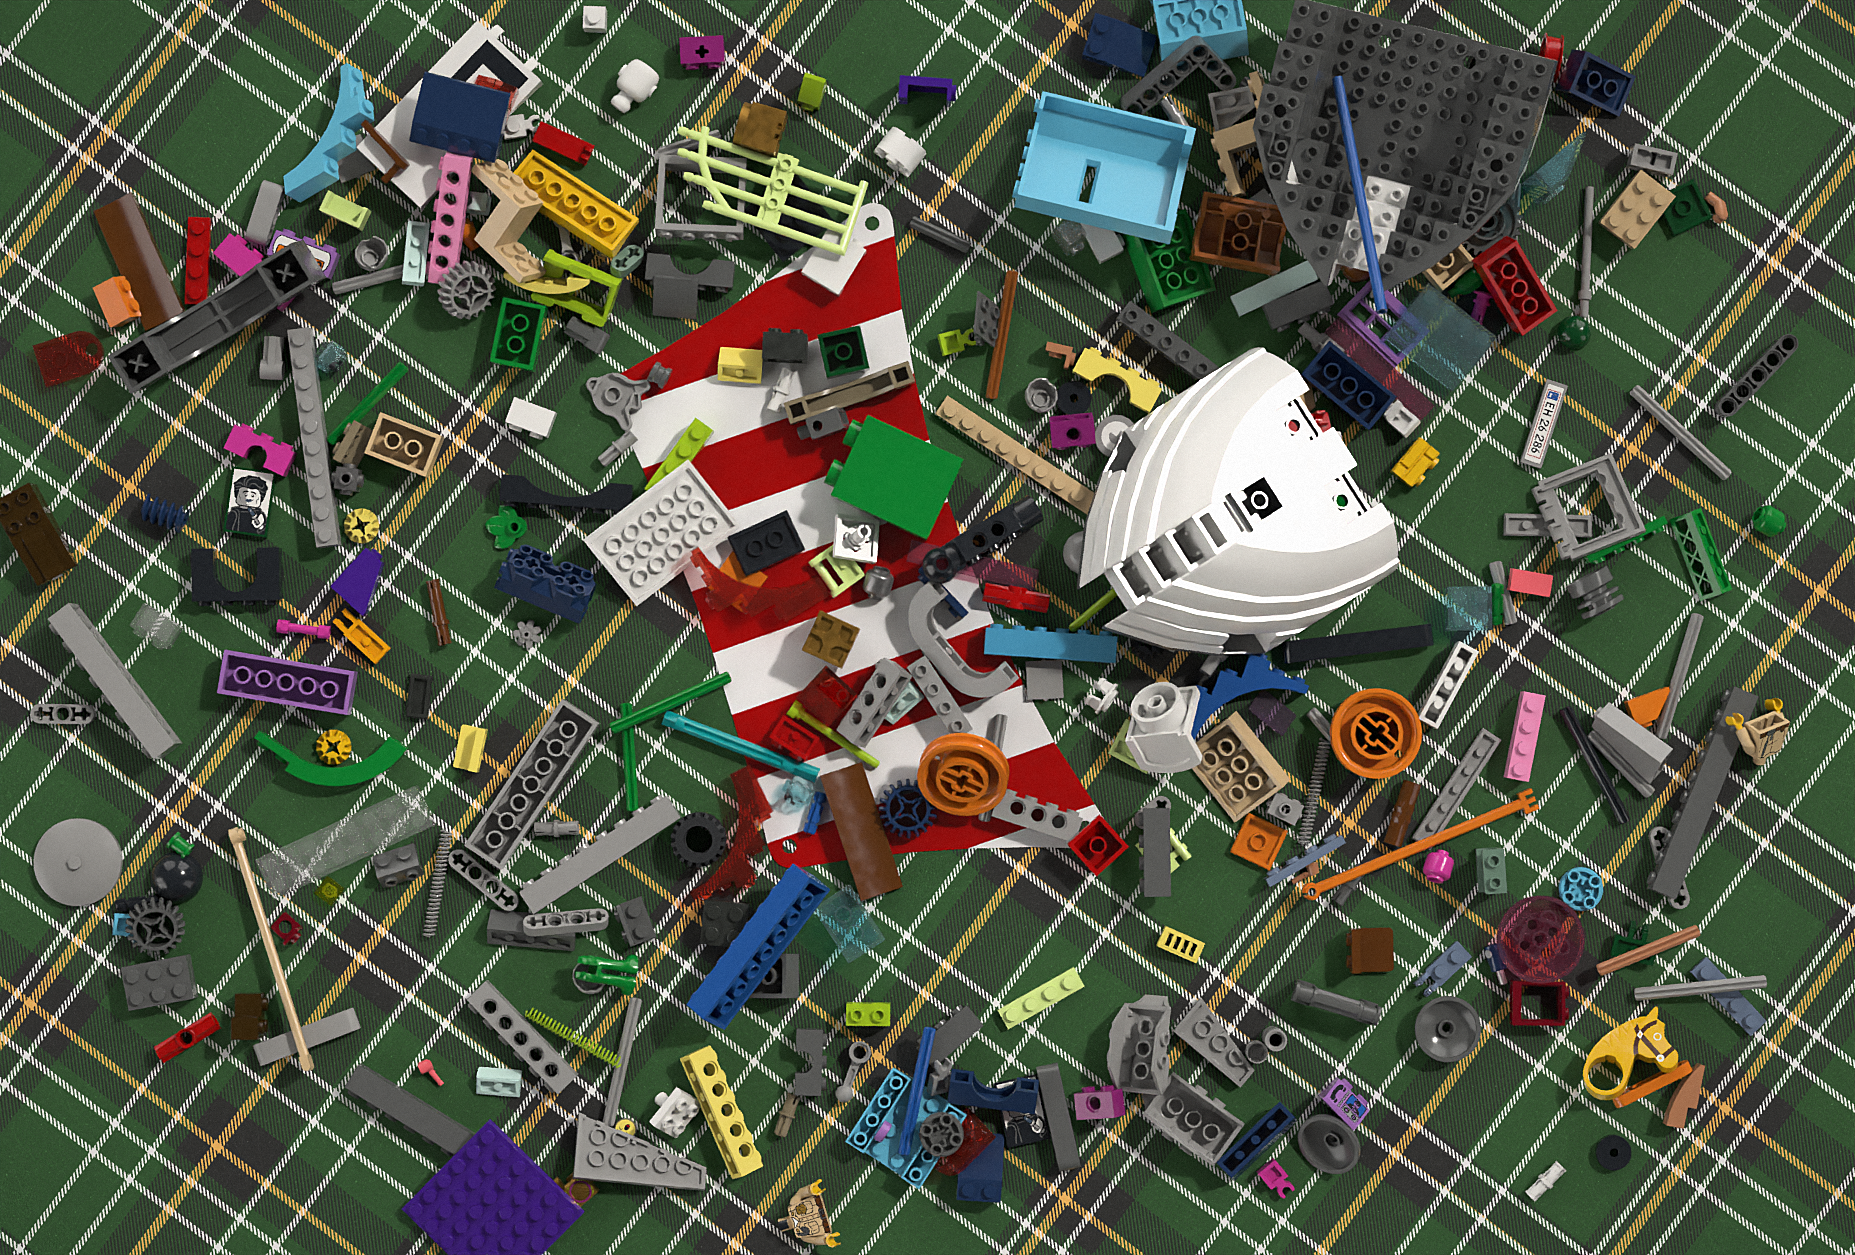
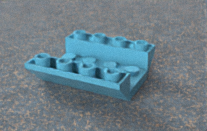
(1216, 21)
(891, 1105)

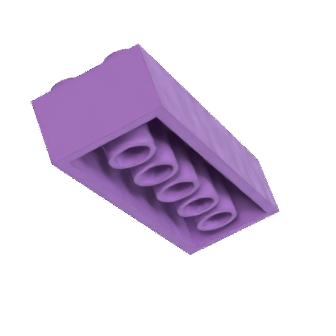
(287, 682)

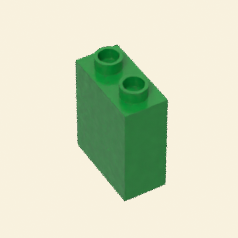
(893, 476)

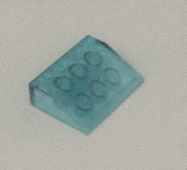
(1550, 177)
(1440, 337)

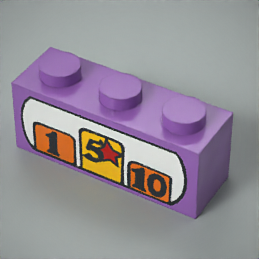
(325, 256)

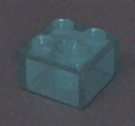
(1468, 608)

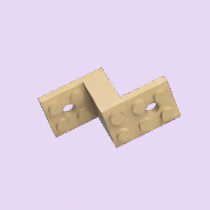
(1236, 139)
(509, 220)

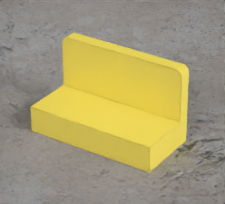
(740, 365)
(470, 748)

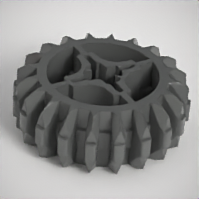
(147, 921)

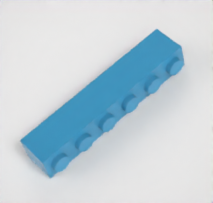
(1050, 645)

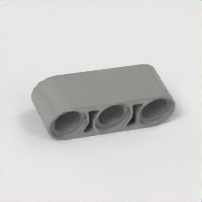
(265, 213)

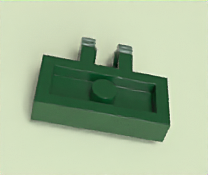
(1625, 944)

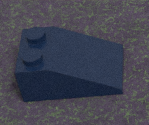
(1119, 45)
(1595, 82)
(983, 1175)

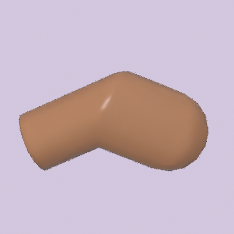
(1719, 206)

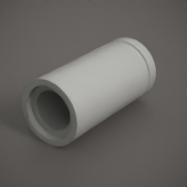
(1280, 1044)

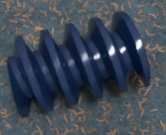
(163, 514)

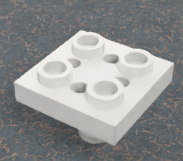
(866, 530)
(674, 1111)

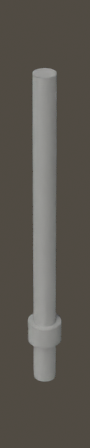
(1584, 294)

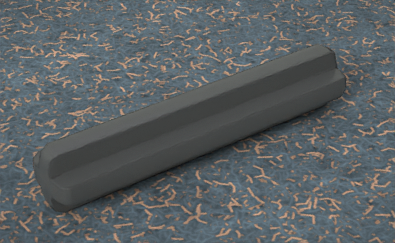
(940, 234)

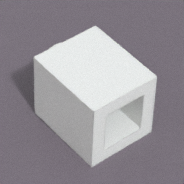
(595, 19)

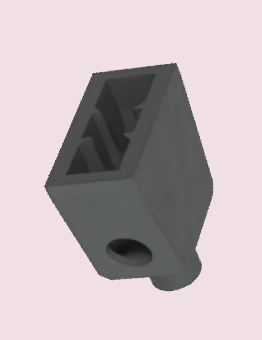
(832, 422)

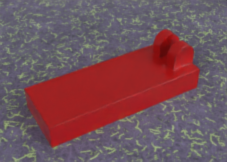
(563, 143)

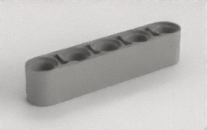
(313, 1033)

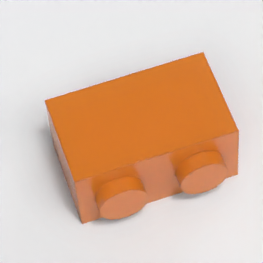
(117, 301)

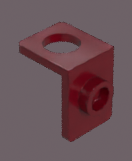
(291, 937)

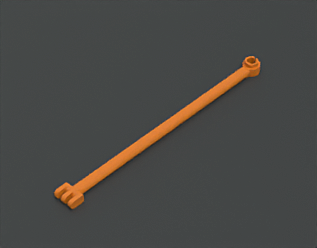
(1428, 842)

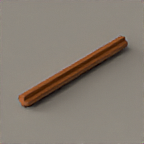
(1003, 329)

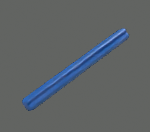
(916, 1091)

